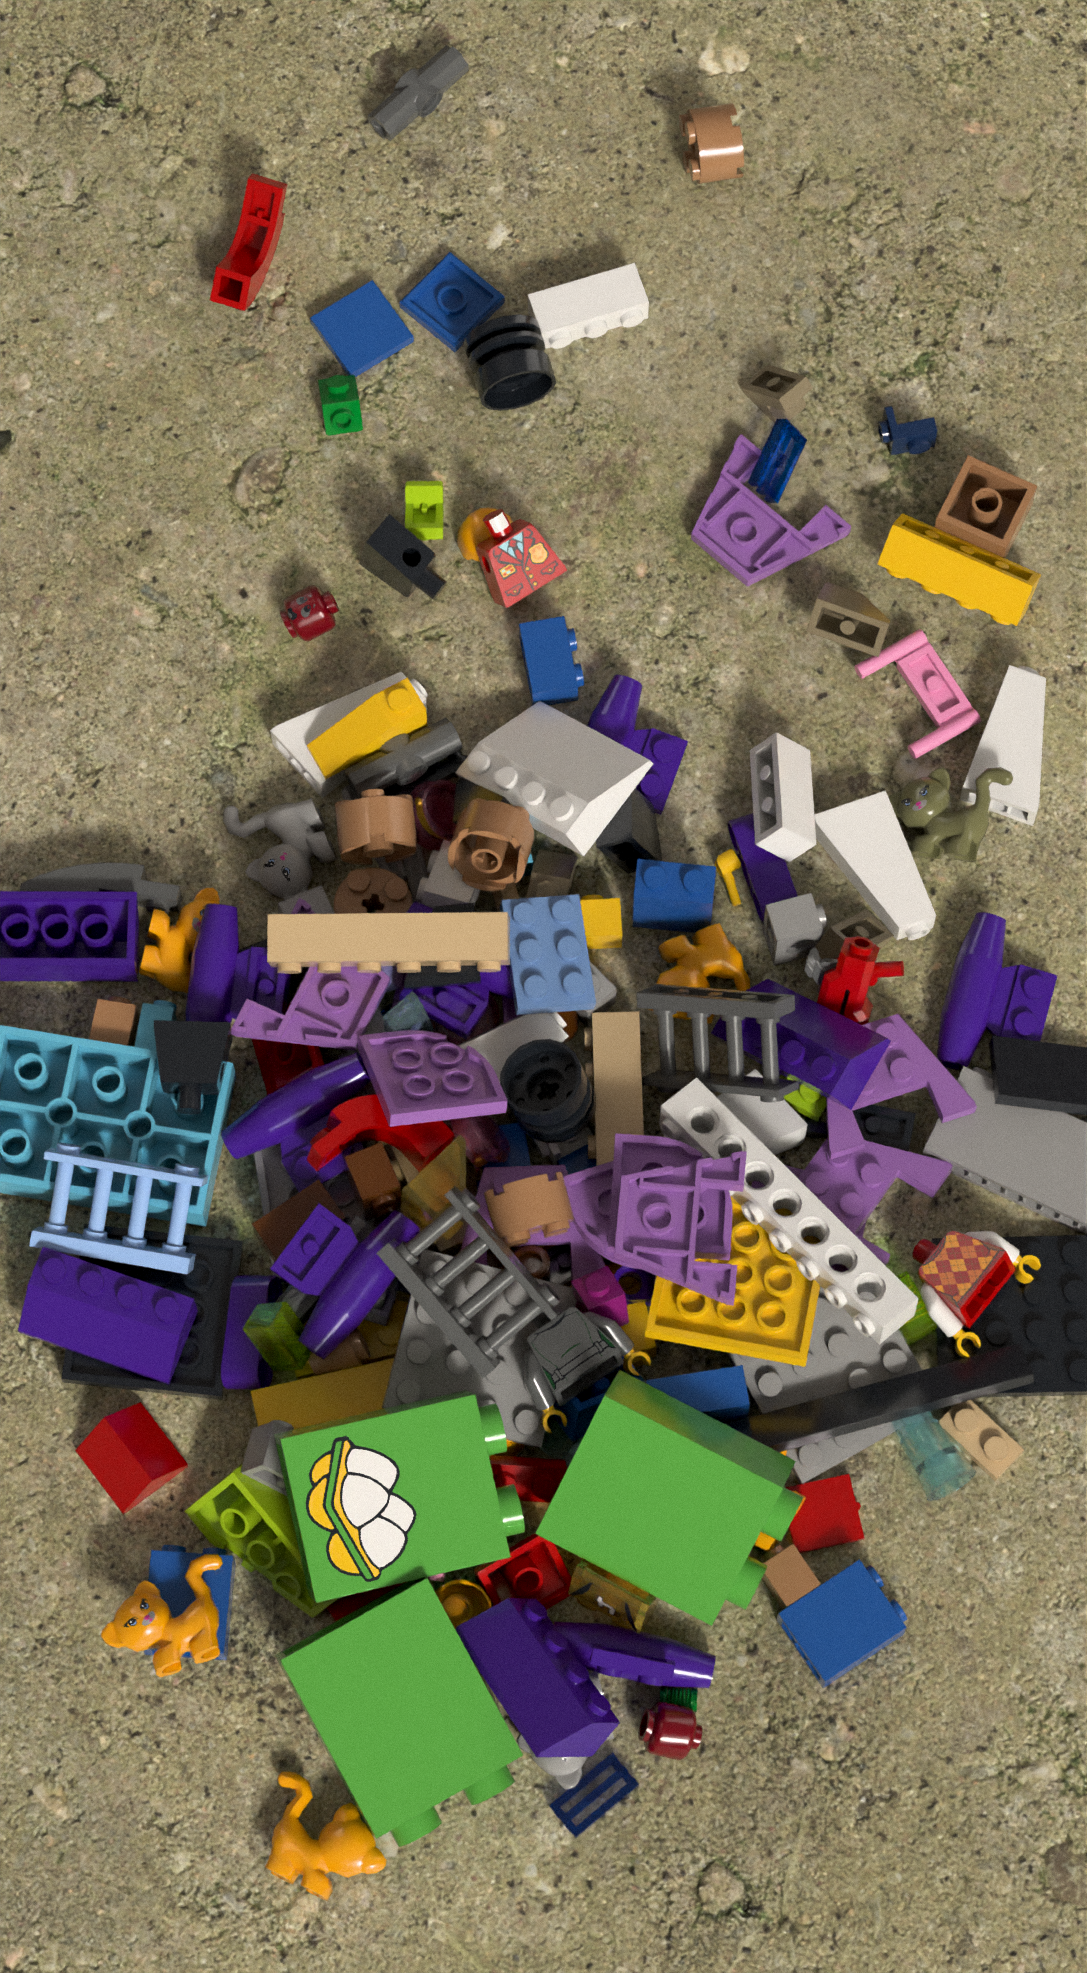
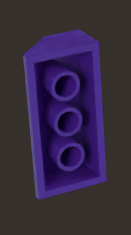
(69, 936)
(816, 1047)
(106, 1315)
(538, 1679)

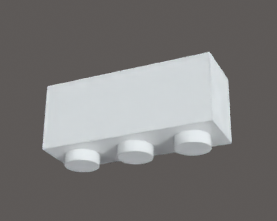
(589, 306)
(782, 797)

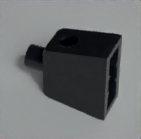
(401, 560)
(631, 834)
(192, 1059)

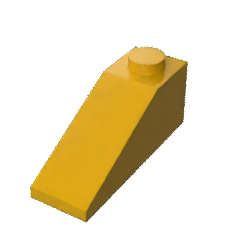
(368, 727)

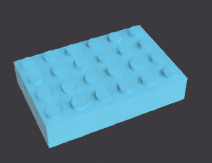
(111, 1107)

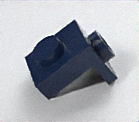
(909, 437)

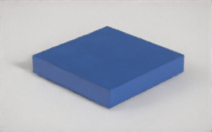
(452, 301)
(362, 329)

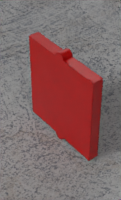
(827, 1515)

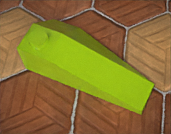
(259, 1530)

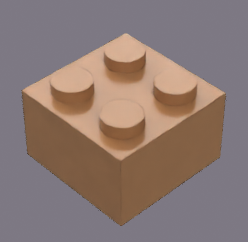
(986, 506)

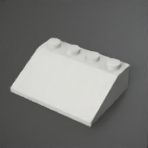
(558, 773)

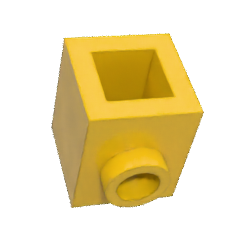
(602, 921)

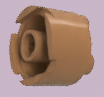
(713, 143)
(375, 827)
(491, 844)
(372, 890)
(529, 1208)

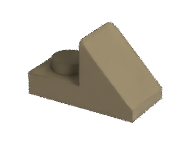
(778, 392)

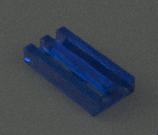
(774, 458)
(620, 1772)

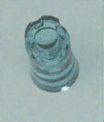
(933, 1455)

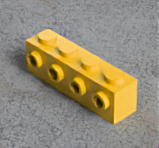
(958, 570)

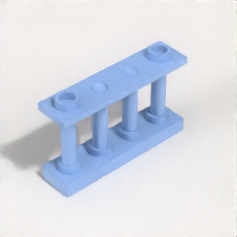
(94, 1239)

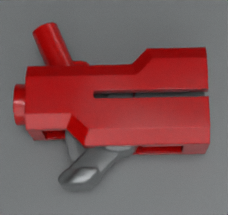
(846, 979)

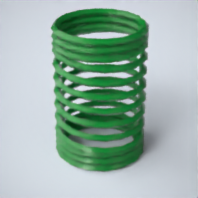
(690, 1702)

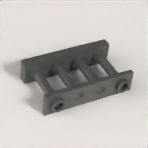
(733, 1008)
(456, 1319)

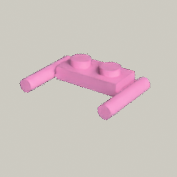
(931, 686)

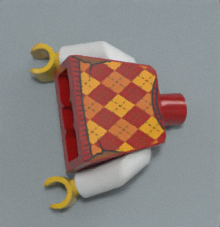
(965, 1276)

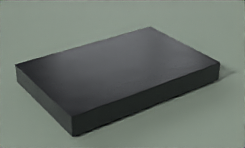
(1039, 1075)

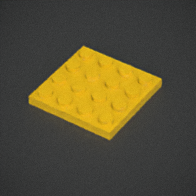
(770, 1309)

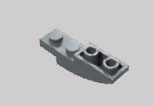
(110, 878)

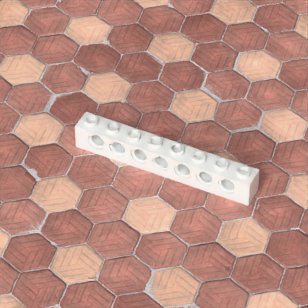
(876, 1318)

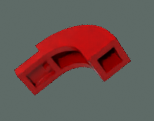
(254, 244)
(364, 1120)

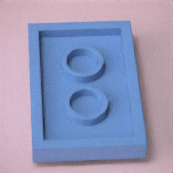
(548, 955)

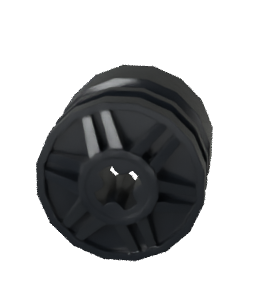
(509, 362)
(540, 1073)

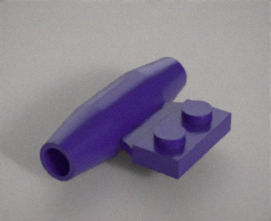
(616, 719)
(225, 977)
(989, 997)
(461, 1005)
(296, 1115)
(346, 1275)
(637, 1655)

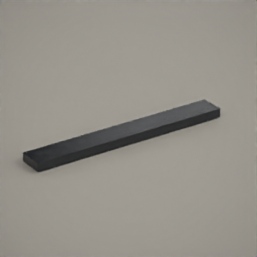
(889, 1400)

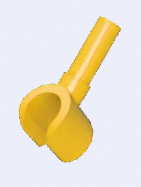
(725, 865)

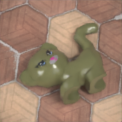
(927, 807)

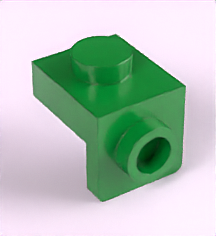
(340, 404)

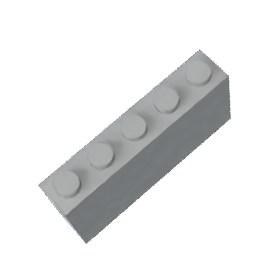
(1017, 1153)

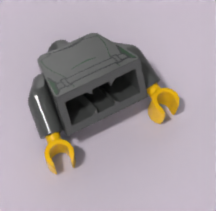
(572, 1356)

